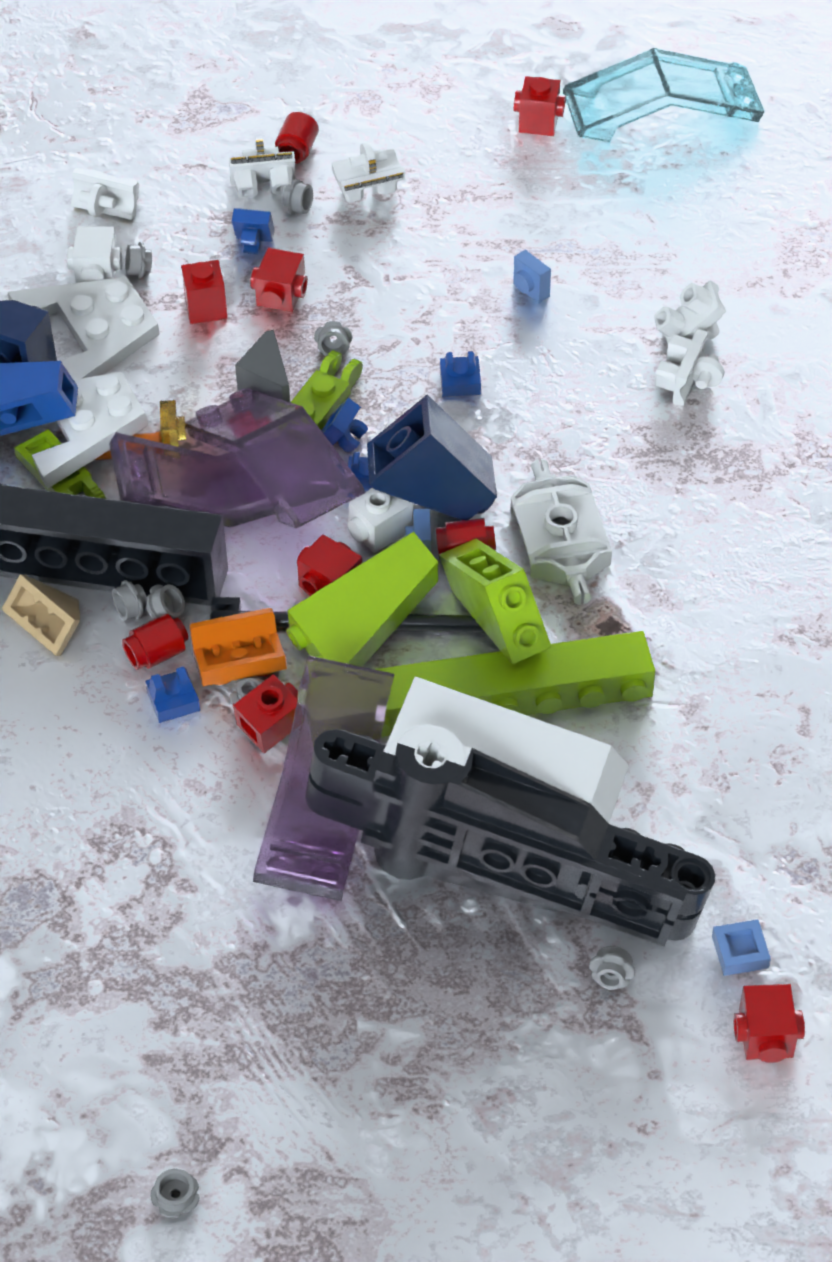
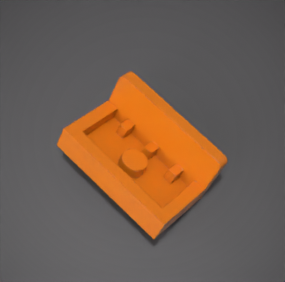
(237, 647)

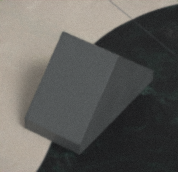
(263, 369)

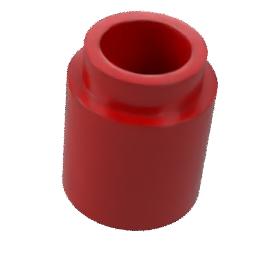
(297, 135)
(463, 531)
(155, 641)

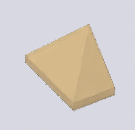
(43, 612)

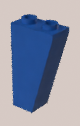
(35, 395)

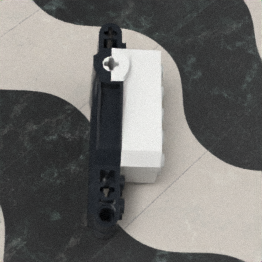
(506, 812)

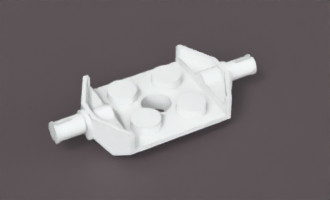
(561, 552)

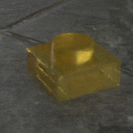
(171, 426)

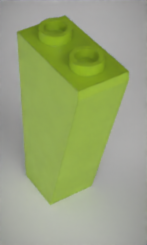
(497, 598)
(365, 605)

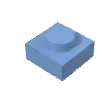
(531, 276)
(421, 526)
(741, 947)

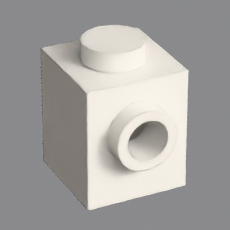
(94, 254)
(378, 519)

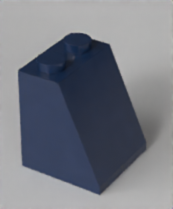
(432, 463)

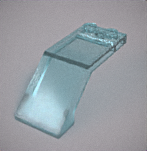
(656, 82)

